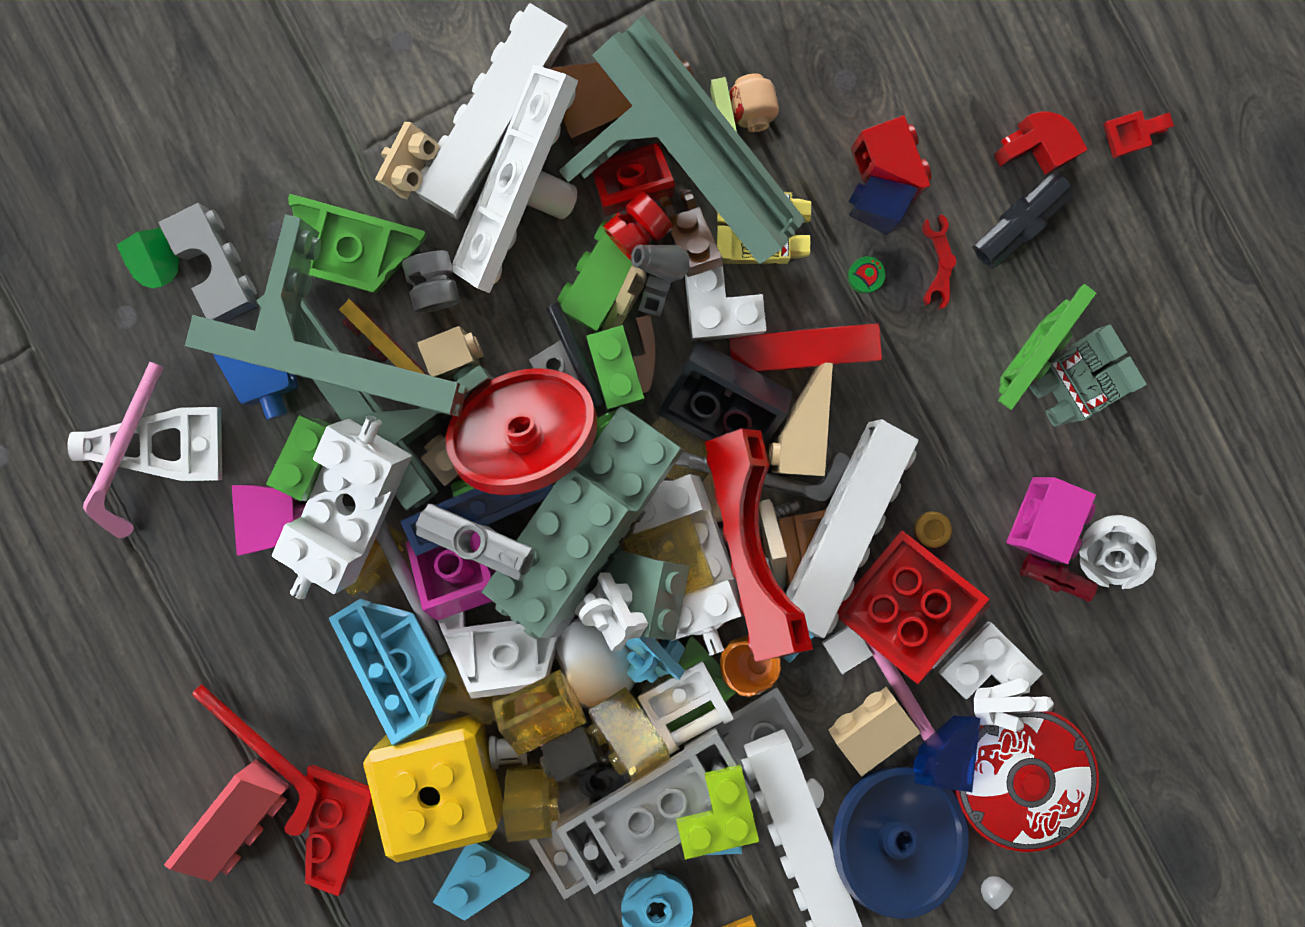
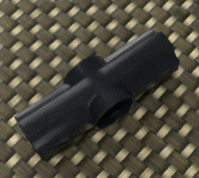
(1023, 220)

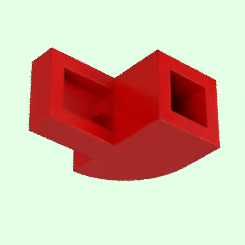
(1048, 136)

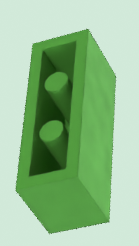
(597, 284)

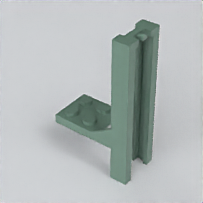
(695, 132)
(284, 341)
(397, 426)

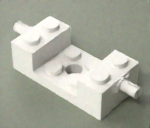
(329, 540)
(713, 605)

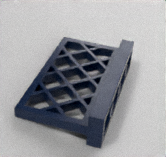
(477, 507)

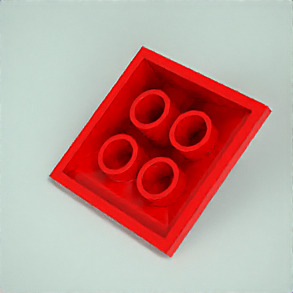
(912, 607)

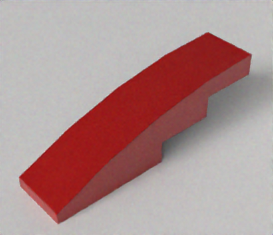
(808, 348)

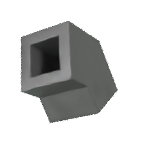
(654, 296)

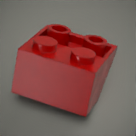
(892, 154)

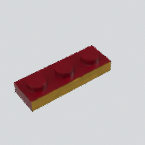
(382, 344)

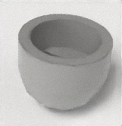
(995, 891)

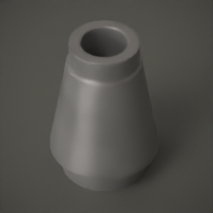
(663, 261)

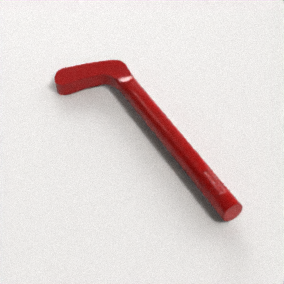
(306, 788)

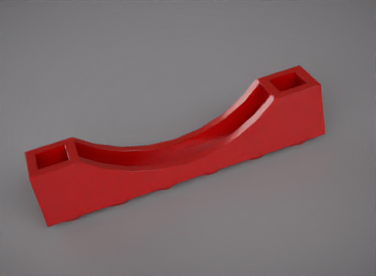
(772, 619)

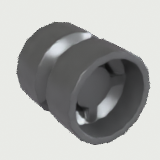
(431, 281)

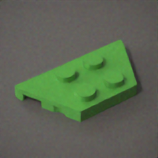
(355, 246)
(1050, 335)

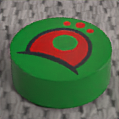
(866, 275)

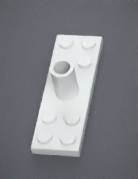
(518, 179)

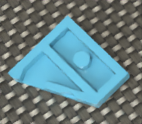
(478, 880)

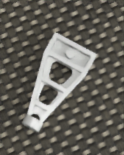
(199, 444)

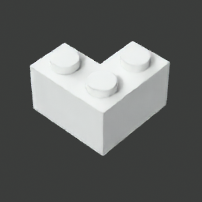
(719, 317)

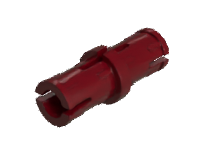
(1058, 578)

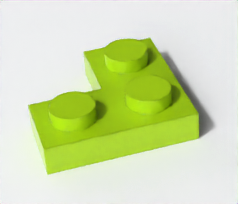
(729, 822)

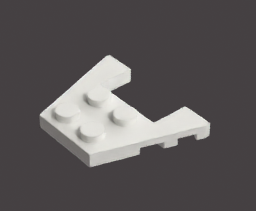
(497, 655)

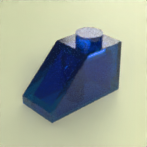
(881, 203)
(949, 755)

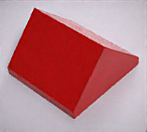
(630, 173)

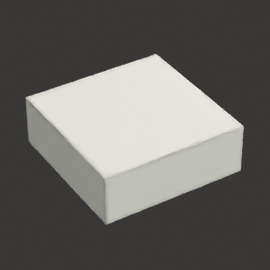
(846, 649)

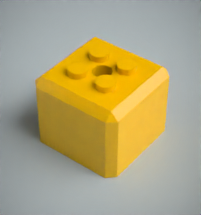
(456, 763)

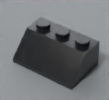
(722, 395)

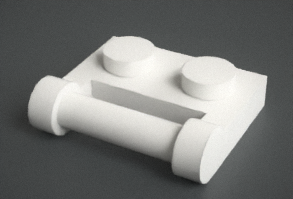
(678, 697)

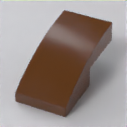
(645, 363)

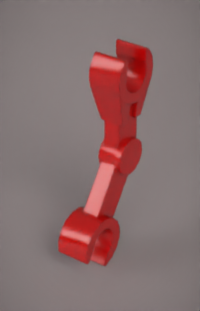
(946, 262)

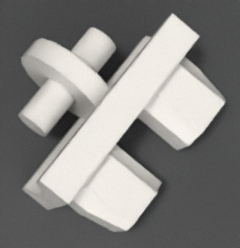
(609, 611)

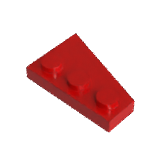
(335, 829)

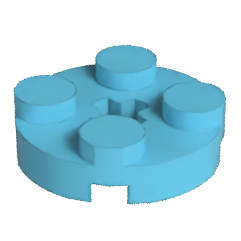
(657, 888)

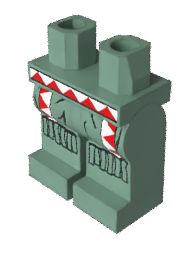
(1075, 386)

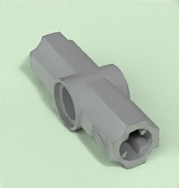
(494, 551)

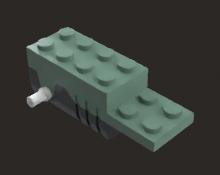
(584, 525)

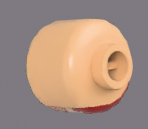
(754, 102)

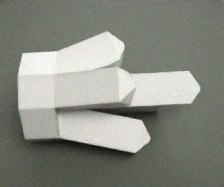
(997, 704)

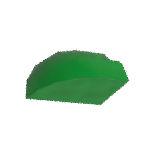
(149, 258)

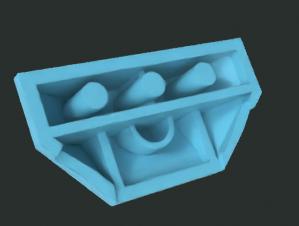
(392, 664)

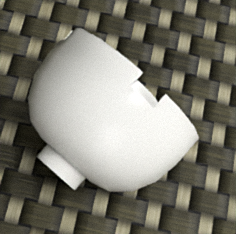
(1118, 552)

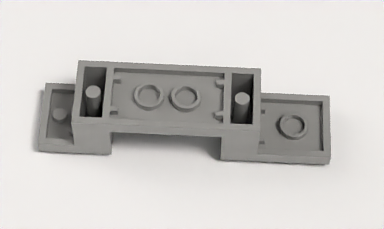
(638, 821)

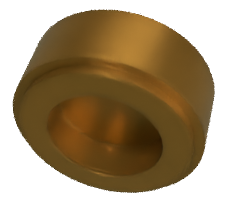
(932, 529)

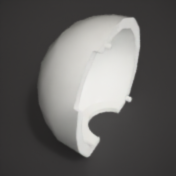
(591, 665)

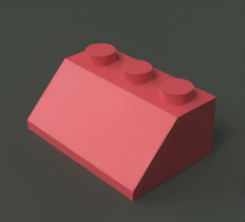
(230, 823)

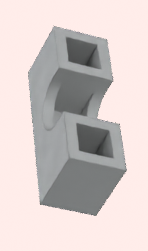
(226, 290)

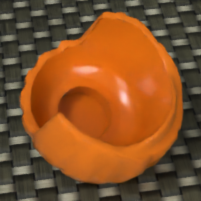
(743, 673)

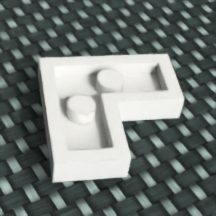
(984, 656)

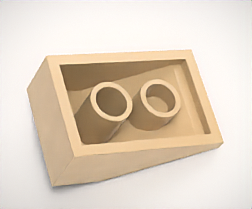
(803, 437)

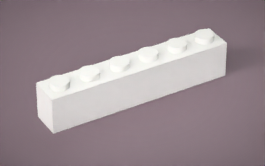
(482, 124)
(850, 523)
(799, 831)

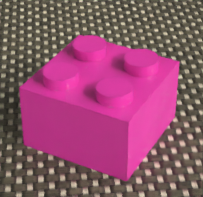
(1052, 519)
(448, 581)

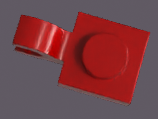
(1133, 132)

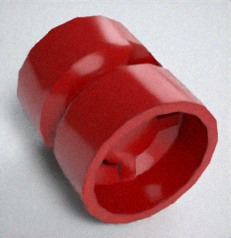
(639, 225)

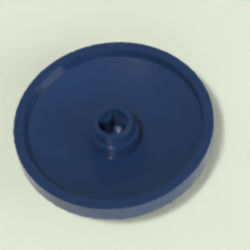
(899, 843)

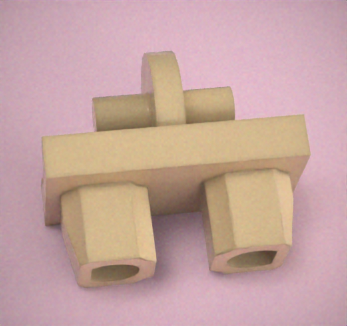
(406, 160)

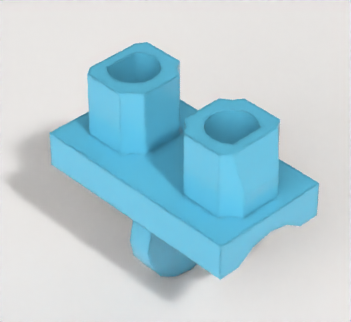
(653, 659)

